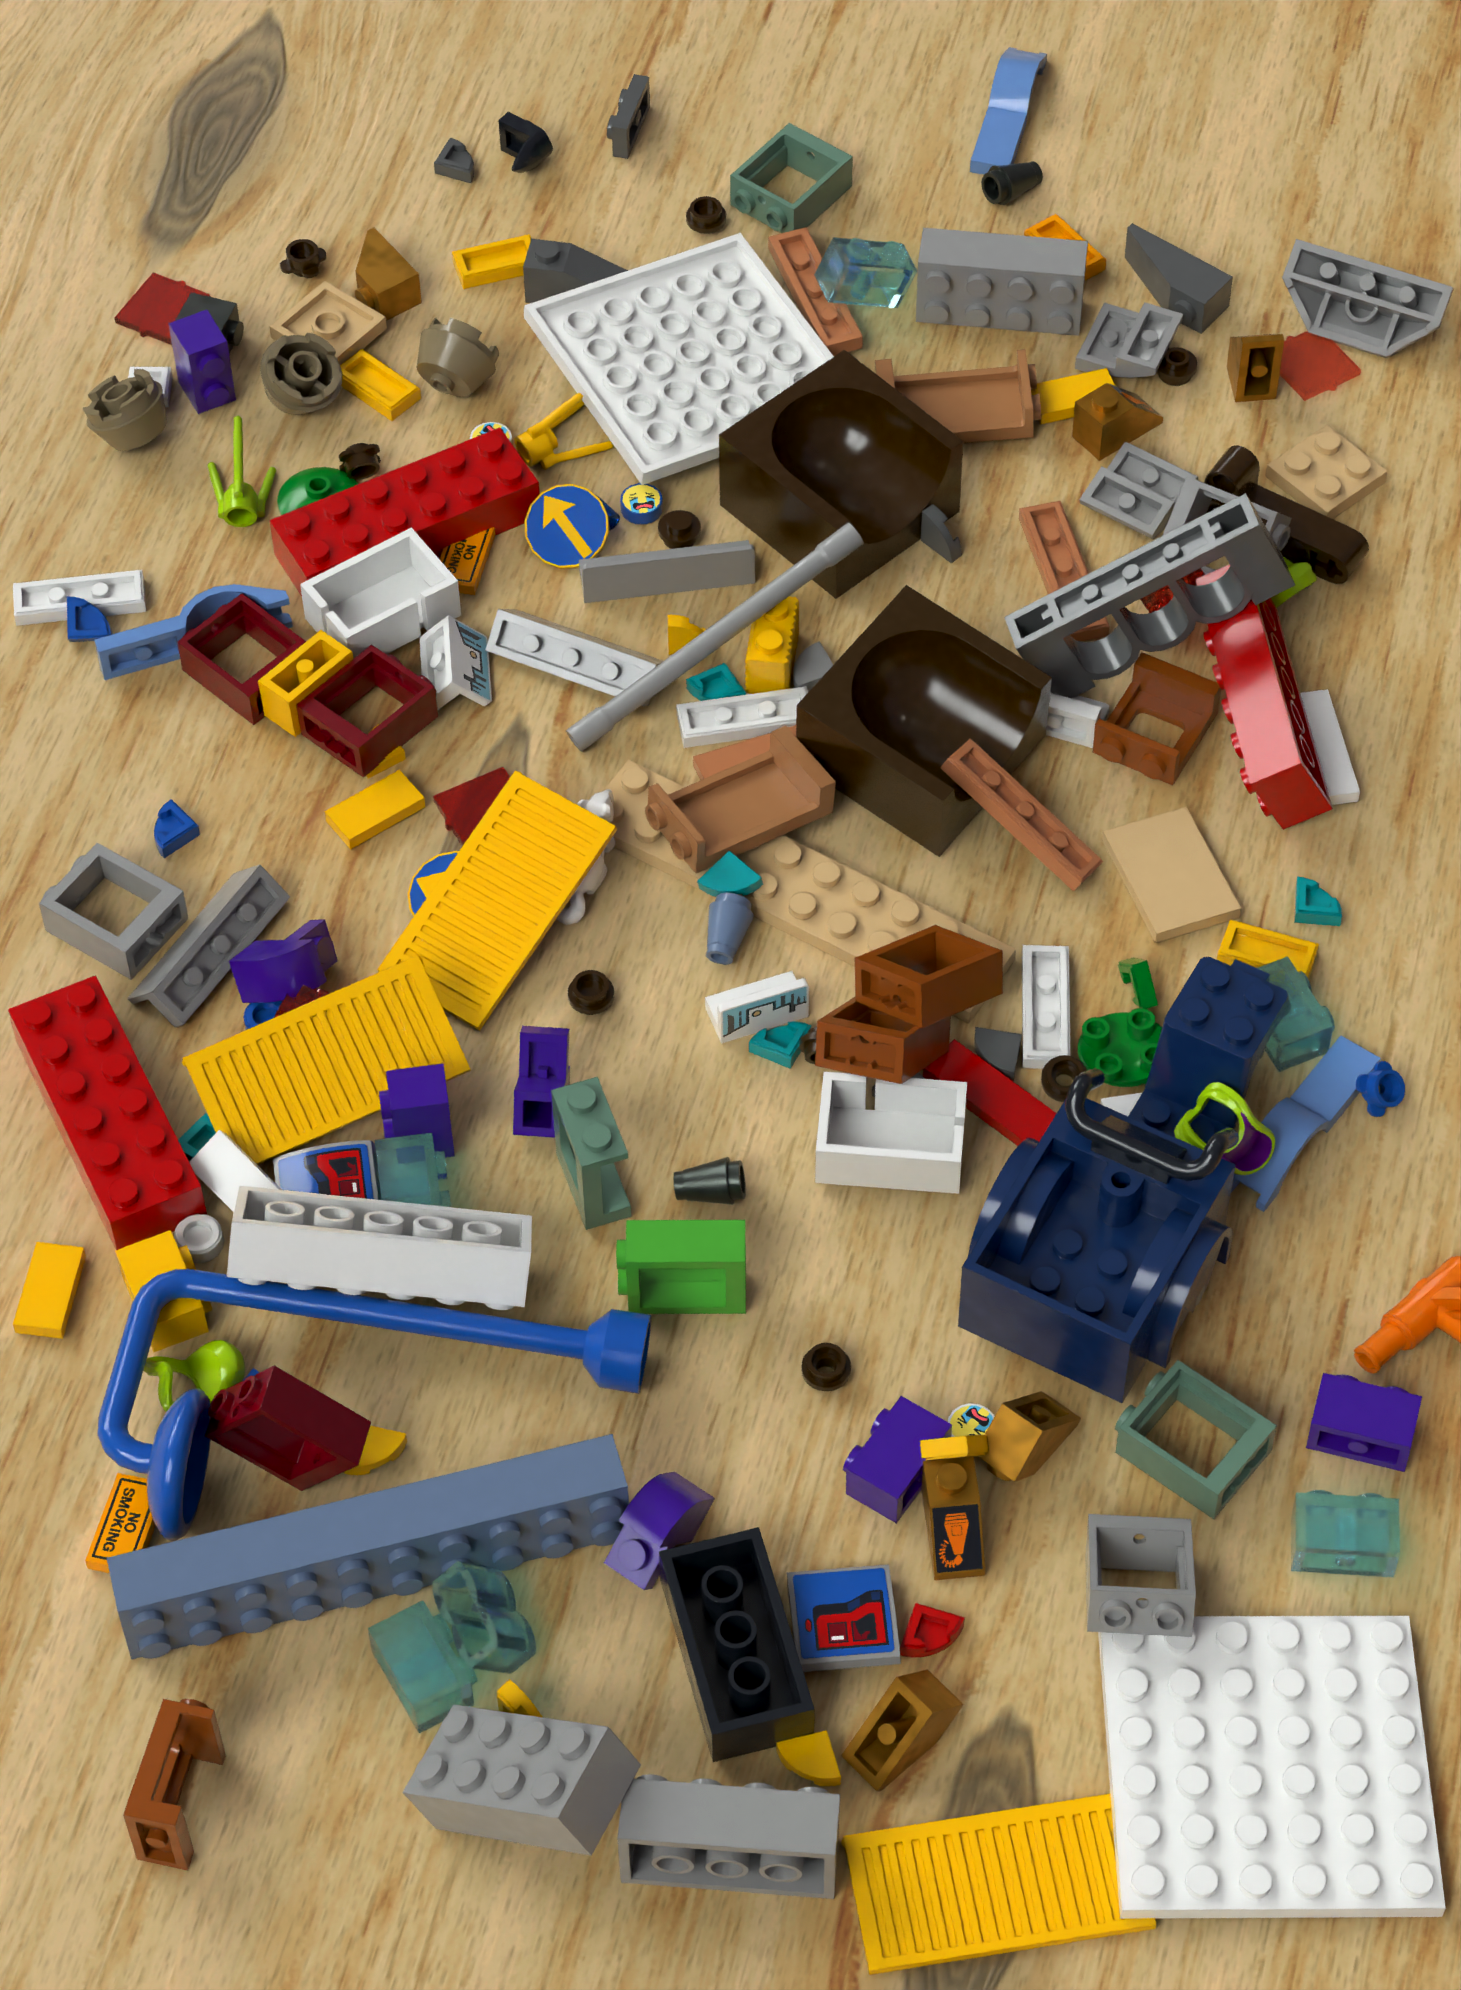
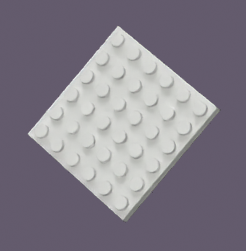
(678, 351)
(1270, 1770)

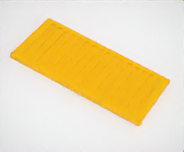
(501, 896)
(323, 1061)
(987, 1884)

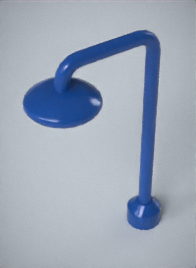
(177, 1461)

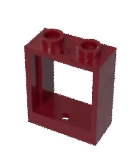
(230, 623)
(360, 751)
(287, 1428)

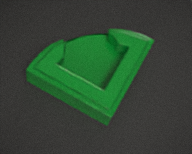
(1138, 973)

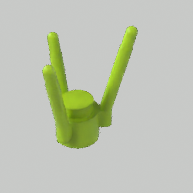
(240, 503)

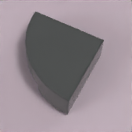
(455, 162)
(937, 536)
(998, 1049)

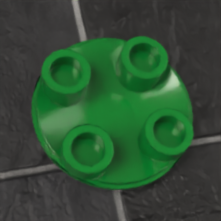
(1120, 1046)

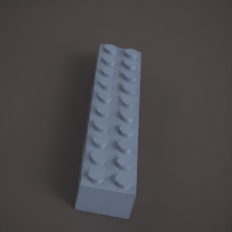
(368, 1547)

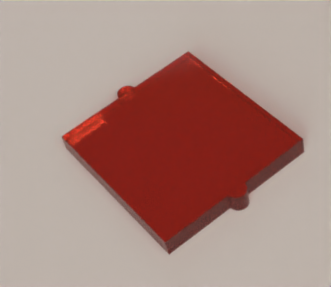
(155, 306)
(1315, 365)
(468, 802)

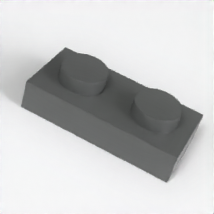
(631, 113)

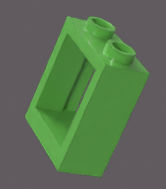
(683, 1266)

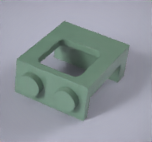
(587, 1149)

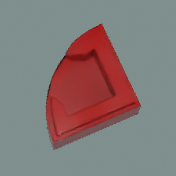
(930, 1631)

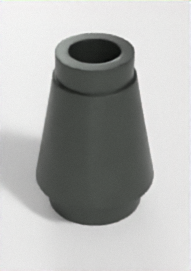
(1010, 181)
(711, 1182)

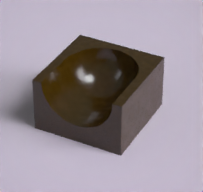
(835, 455)
(909, 701)

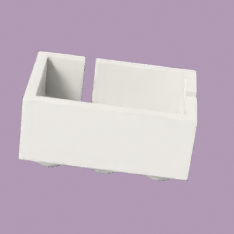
(382, 595)
(903, 1144)

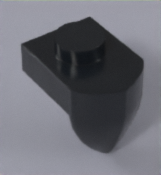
(524, 142)

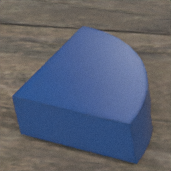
(85, 621)
(173, 829)

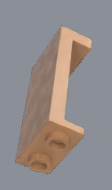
(975, 402)
(743, 803)

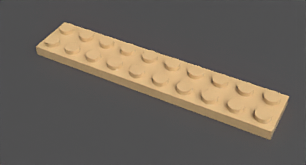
(800, 887)

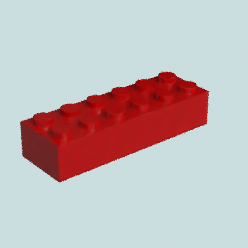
(439, 496)
(1266, 712)
(107, 1112)

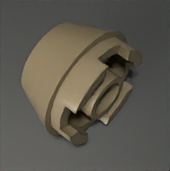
(455, 358)
(301, 373)
(127, 411)

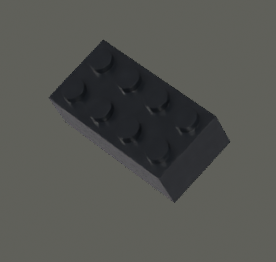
(736, 1644)

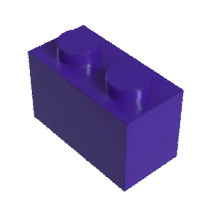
(202, 361)
(418, 1105)
(1364, 1421)
(890, 1464)

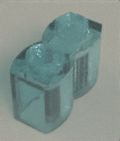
(484, 1617)

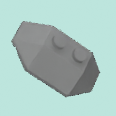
(1362, 300)

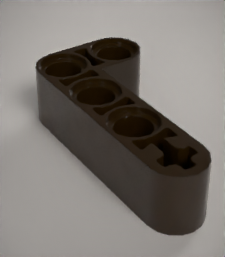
(1314, 538)

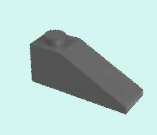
(560, 267)
(1178, 278)

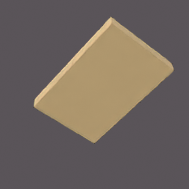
(1171, 874)

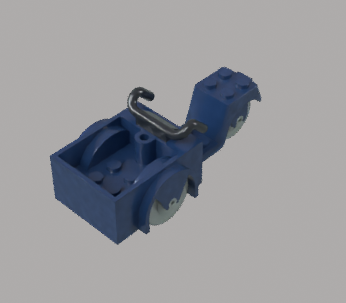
(1111, 1219)

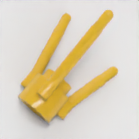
(539, 440)

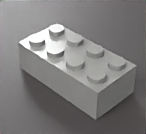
(1001, 281)
(522, 1779)
(729, 1837)

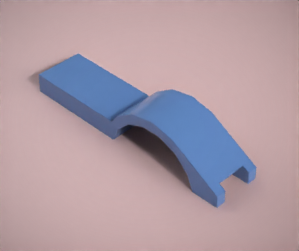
(1007, 109)
(157, 641)
(1311, 1108)

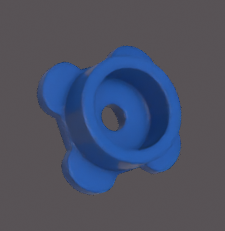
(1391, 1088)

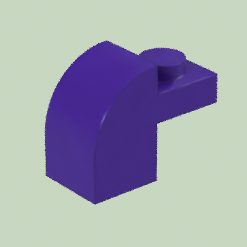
(280, 967)
(541, 1069)
(657, 1519)

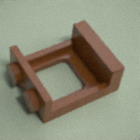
(1168, 695)
(152, 1817)

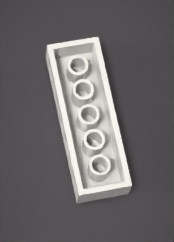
(380, 1247)

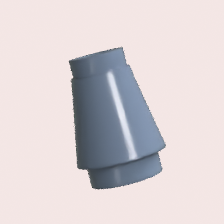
(727, 925)

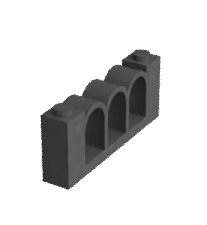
(1232, 530)

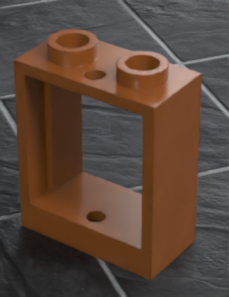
(932, 975)
(893, 1046)

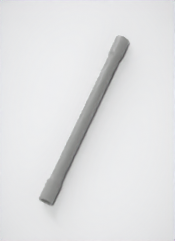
(604, 718)

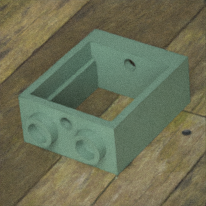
(791, 147)
(1250, 1429)

